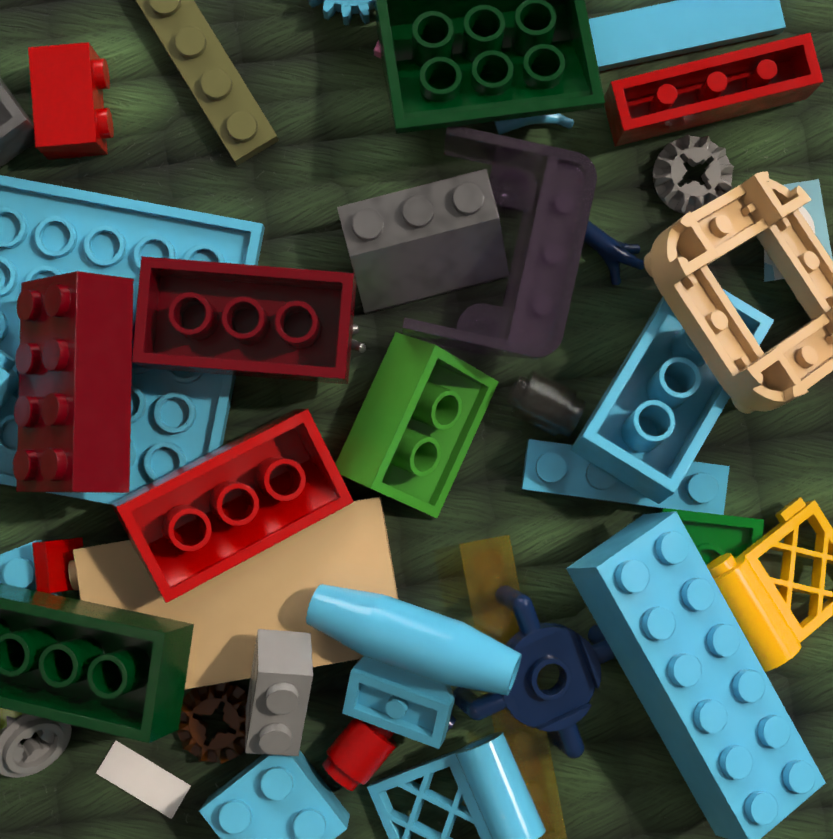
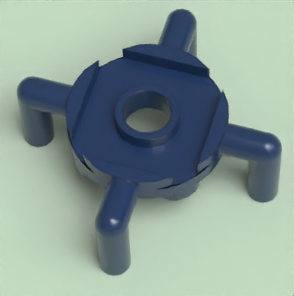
(544, 644)

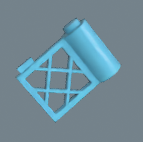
(486, 781)

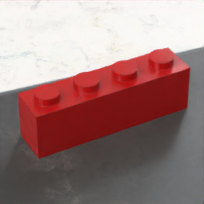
(712, 89)

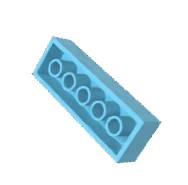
(697, 676)

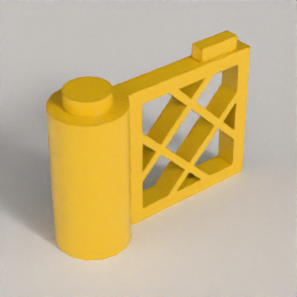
(753, 595)

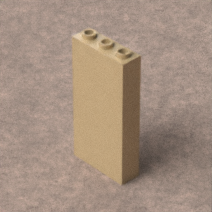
(260, 593)

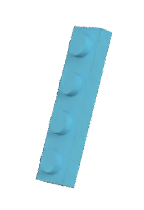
(558, 470)

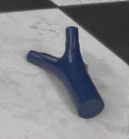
(612, 251)

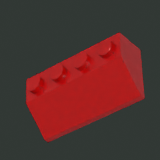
(232, 503)

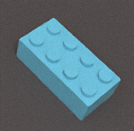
(659, 406)

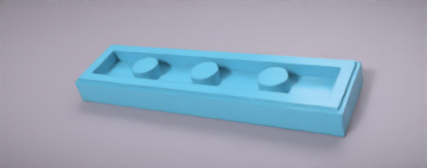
(680, 29)

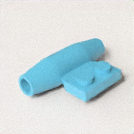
(409, 660)

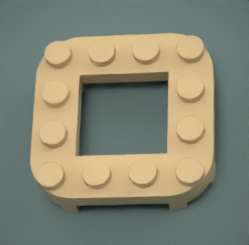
(682, 276)

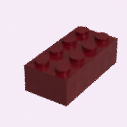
(244, 320)
(74, 384)

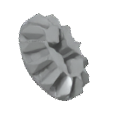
(670, 169)
(36, 752)

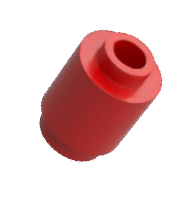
(358, 753)

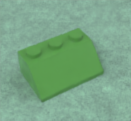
(416, 424)

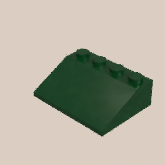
(485, 60)

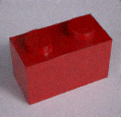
(69, 100)

